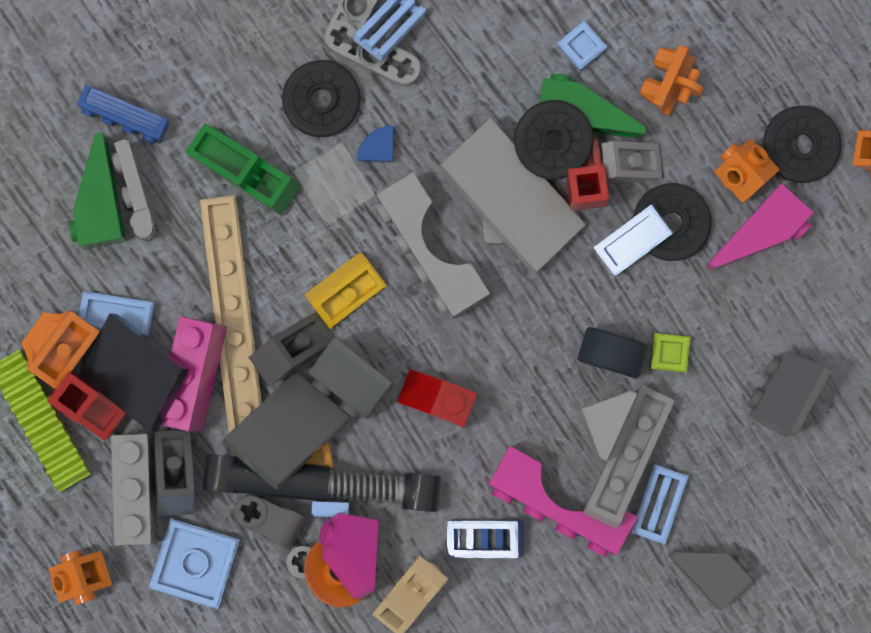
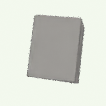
(604, 422)

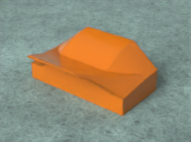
(57, 345)

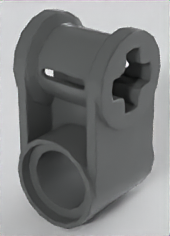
(275, 523)

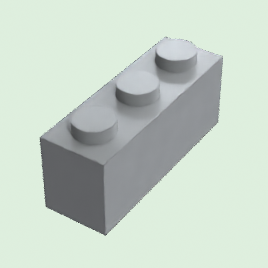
(133, 489)

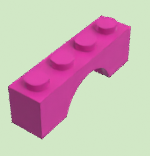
(520, 479)

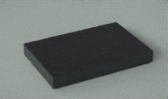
(133, 372)

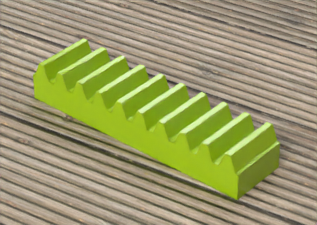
(41, 423)

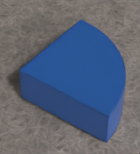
(377, 146)

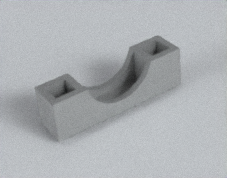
(456, 285)

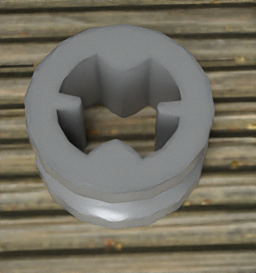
(294, 569)

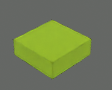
(670, 353)

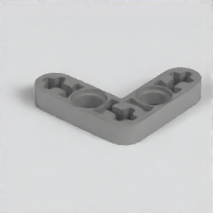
(345, 21)

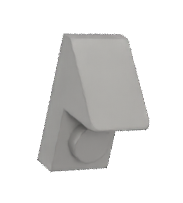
(631, 162)

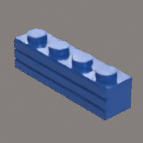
(119, 112)

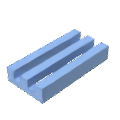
(405, 6)
(668, 475)

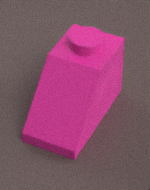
(351, 551)

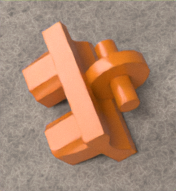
(678, 81)

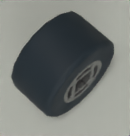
(612, 352)

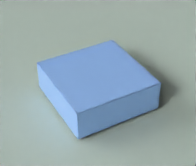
(581, 46)
(330, 509)

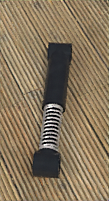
(318, 482)

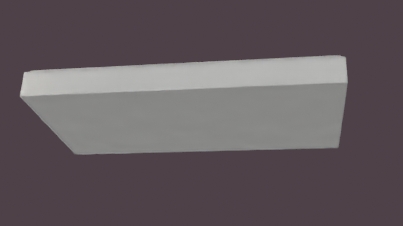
(511, 198)

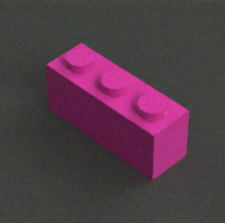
(198, 348)

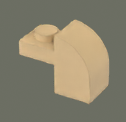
(410, 595)

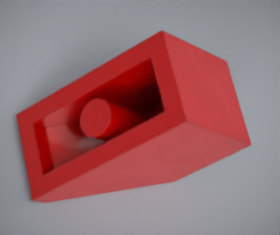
(437, 398)

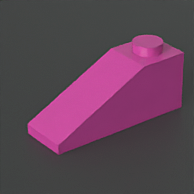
(769, 226)

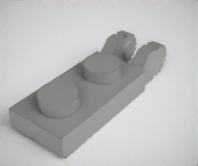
(135, 192)

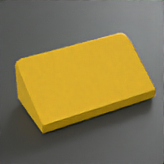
(345, 290)

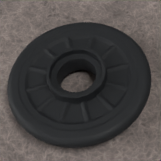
(316, 76)
(549, 116)
(814, 125)
(694, 216)

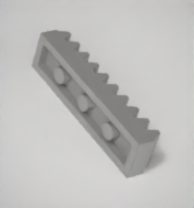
(628, 457)

